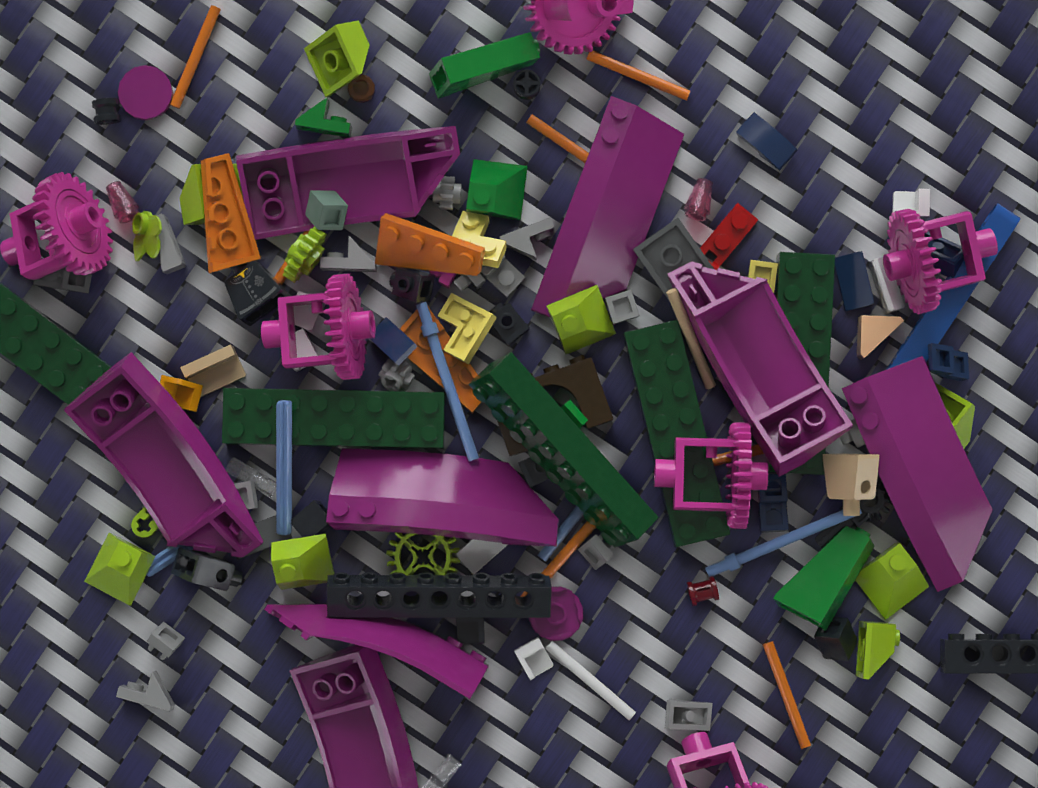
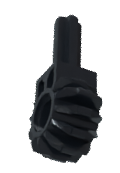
(828, 534)

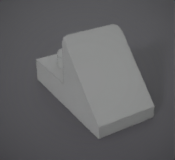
(520, 239)
(356, 262)
(504, 278)
(154, 696)
(688, 715)

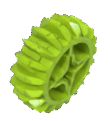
(405, 540)

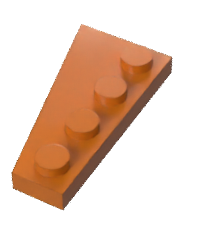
(226, 219)
(422, 248)
(423, 359)

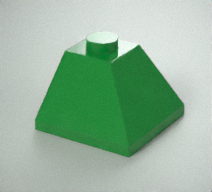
(496, 189)

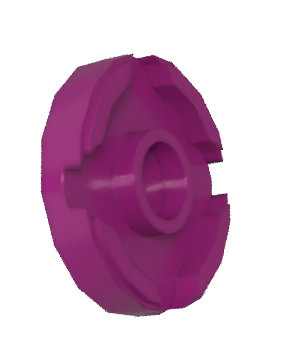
(145, 92)
(565, 616)

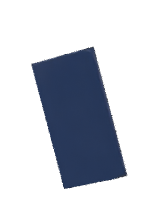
(949, 255)
(853, 281)

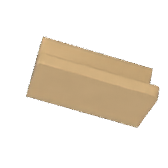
(215, 370)

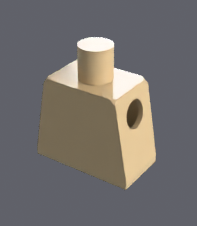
(851, 479)

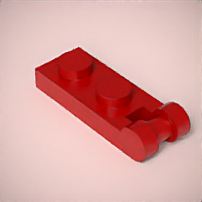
(728, 234)

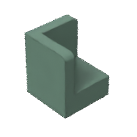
(326, 210)

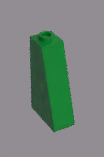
(483, 64)
(827, 578)

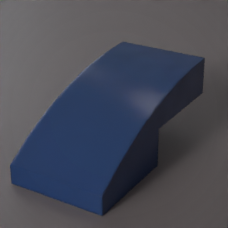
(767, 141)
(393, 341)
(947, 362)
(773, 505)

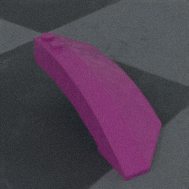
(369, 172)
(611, 205)
(761, 364)
(164, 460)
(922, 467)
(437, 498)
(392, 637)
(356, 720)

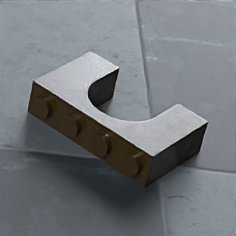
(583, 383)

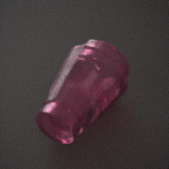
(699, 201)
(121, 202)

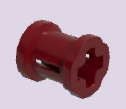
(703, 590)

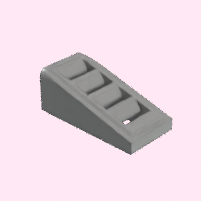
(170, 253)

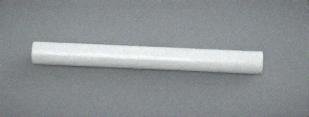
(590, 680)

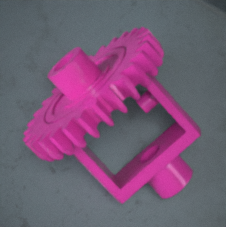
(575, 23)
(70, 224)
(911, 259)
(347, 322)
(744, 474)
(700, 755)

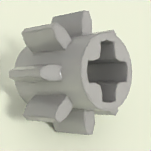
(447, 193)
(396, 376)

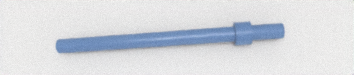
(430, 331)
(734, 561)

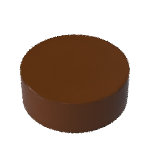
(361, 89)

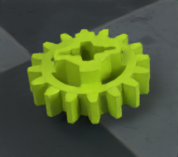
(304, 254)

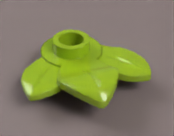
(147, 229)

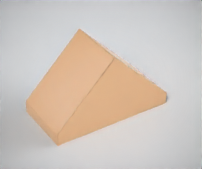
(873, 331)

